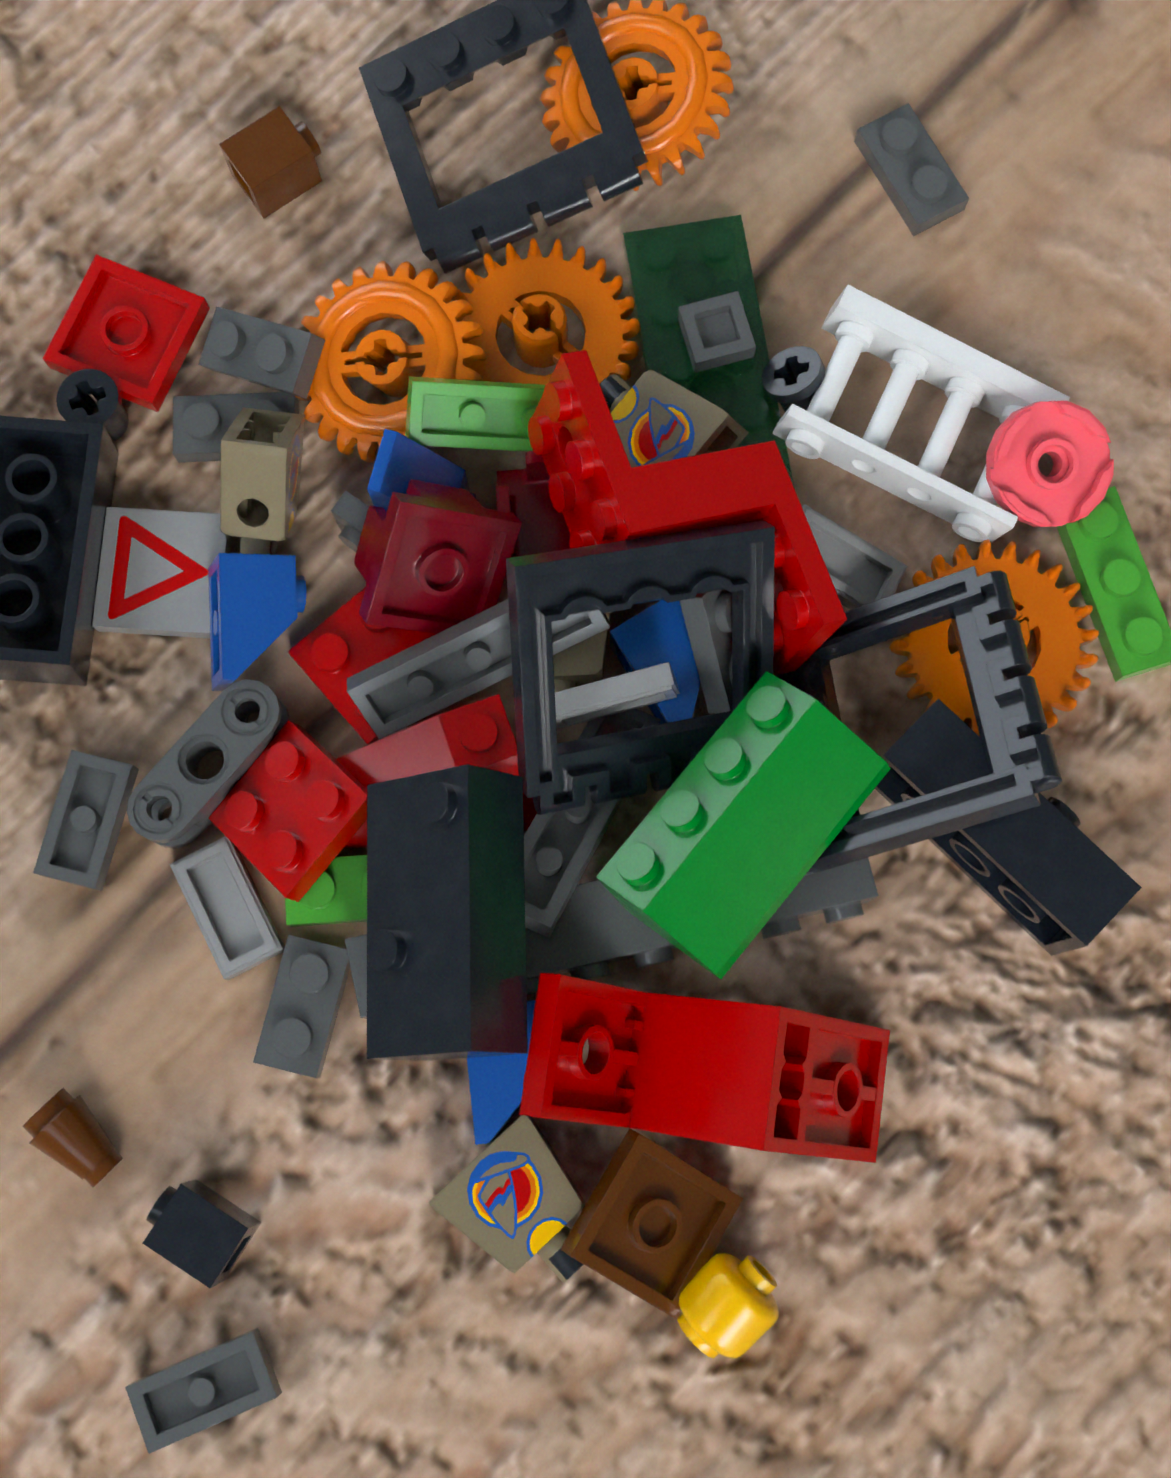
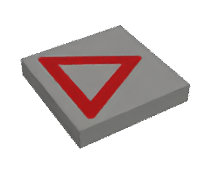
(157, 572)

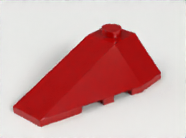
(466, 735)

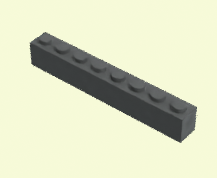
(601, 931)

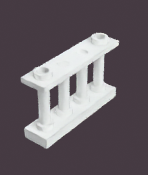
(914, 354)

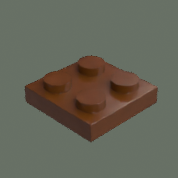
(651, 1222)

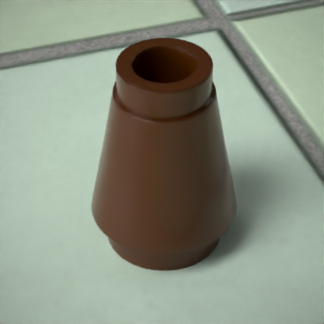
(73, 1137)

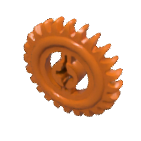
(691, 88)
(529, 296)
(352, 310)
(1040, 609)

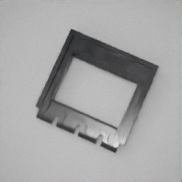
(554, 185)
(613, 579)
(1002, 698)

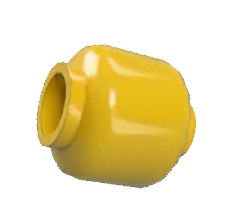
(728, 1305)

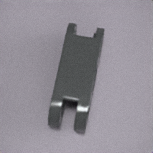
(176, 779)

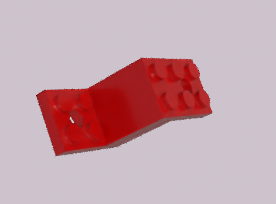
(616, 503)
(705, 1069)

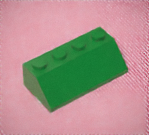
(743, 823)

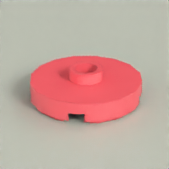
(1079, 459)

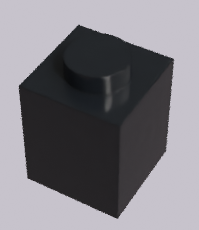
(199, 1231)

